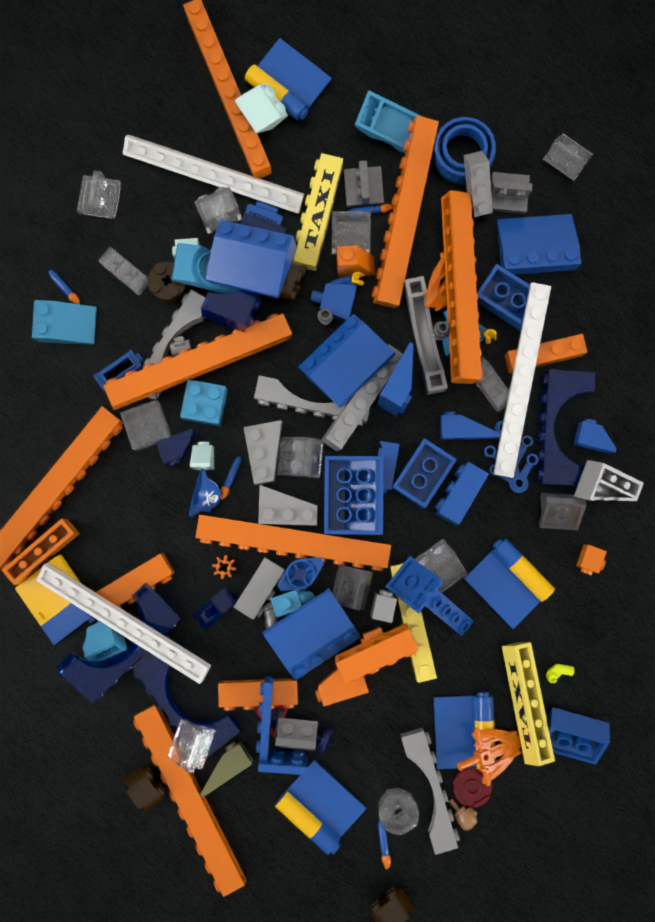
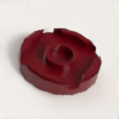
(469, 787)

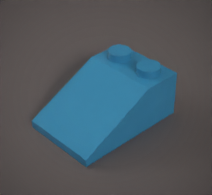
(63, 322)

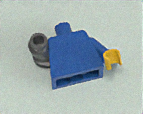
(337, 298)

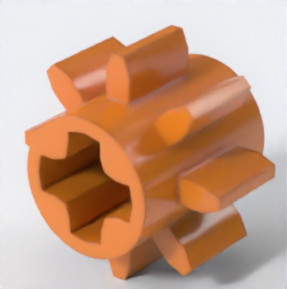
(229, 568)

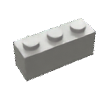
(478, 182)
(260, 589)
(383, 606)

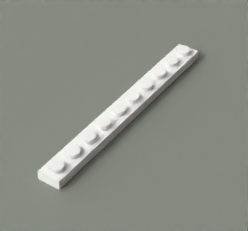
(213, 173)
(522, 379)
(123, 623)

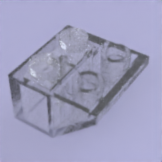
(300, 457)

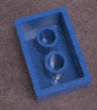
(504, 296)
(424, 473)
(460, 493)

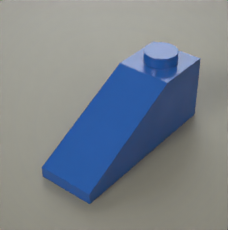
(462, 428)

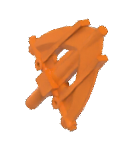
(435, 292)
(485, 754)

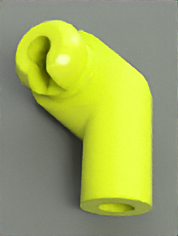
(557, 670)

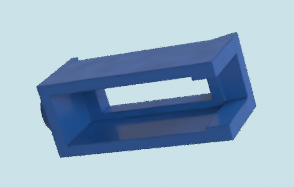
(137, 365)
(389, 452)

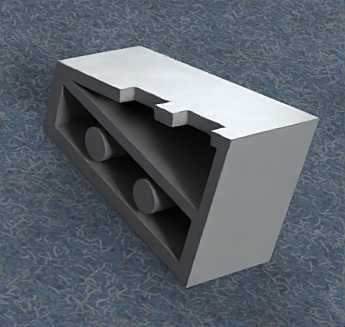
(263, 450)
(607, 483)
(282, 509)

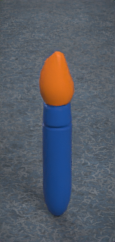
(373, 209)
(62, 285)
(230, 477)
(384, 845)

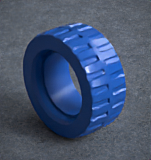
(456, 127)

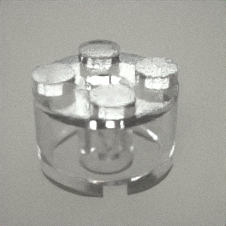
(403, 821)

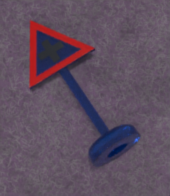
(279, 712)

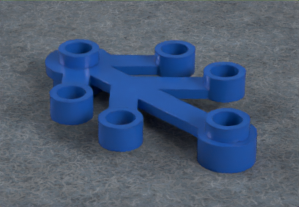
(517, 475)

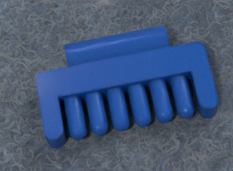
(266, 211)

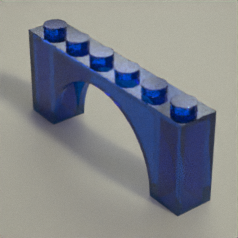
(237, 308)
(559, 387)
(155, 675)
(95, 677)

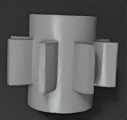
(179, 345)

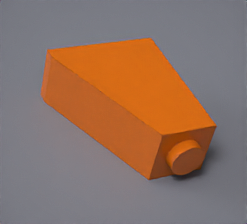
(354, 259)
(334, 688)

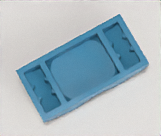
(384, 120)
(192, 266)

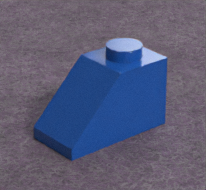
(593, 437)

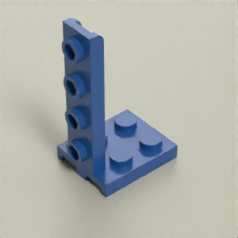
(420, 588)
(277, 759)

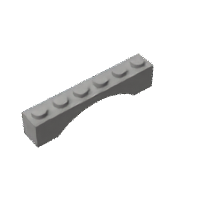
(183, 319)
(426, 346)
(273, 392)
(358, 405)
(440, 829)

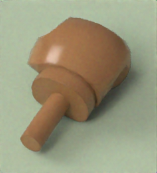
(465, 817)

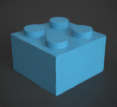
(204, 402)

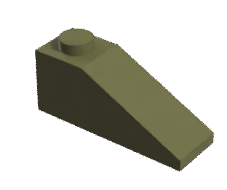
(232, 762)

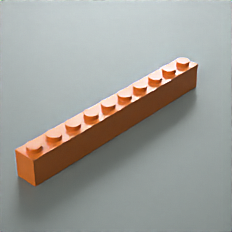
(226, 88)
(405, 212)
(461, 288)
(197, 361)
(57, 484)
(293, 541)
(192, 807)

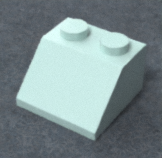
(262, 108)

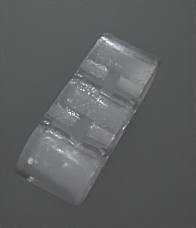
(124, 271)
(492, 386)

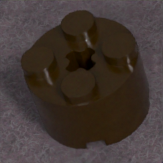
(157, 281)
(292, 282)
(144, 789)
(392, 907)

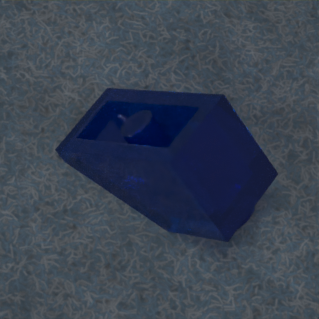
(175, 447)
(214, 608)

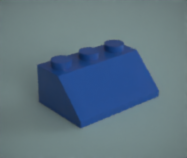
(577, 735)

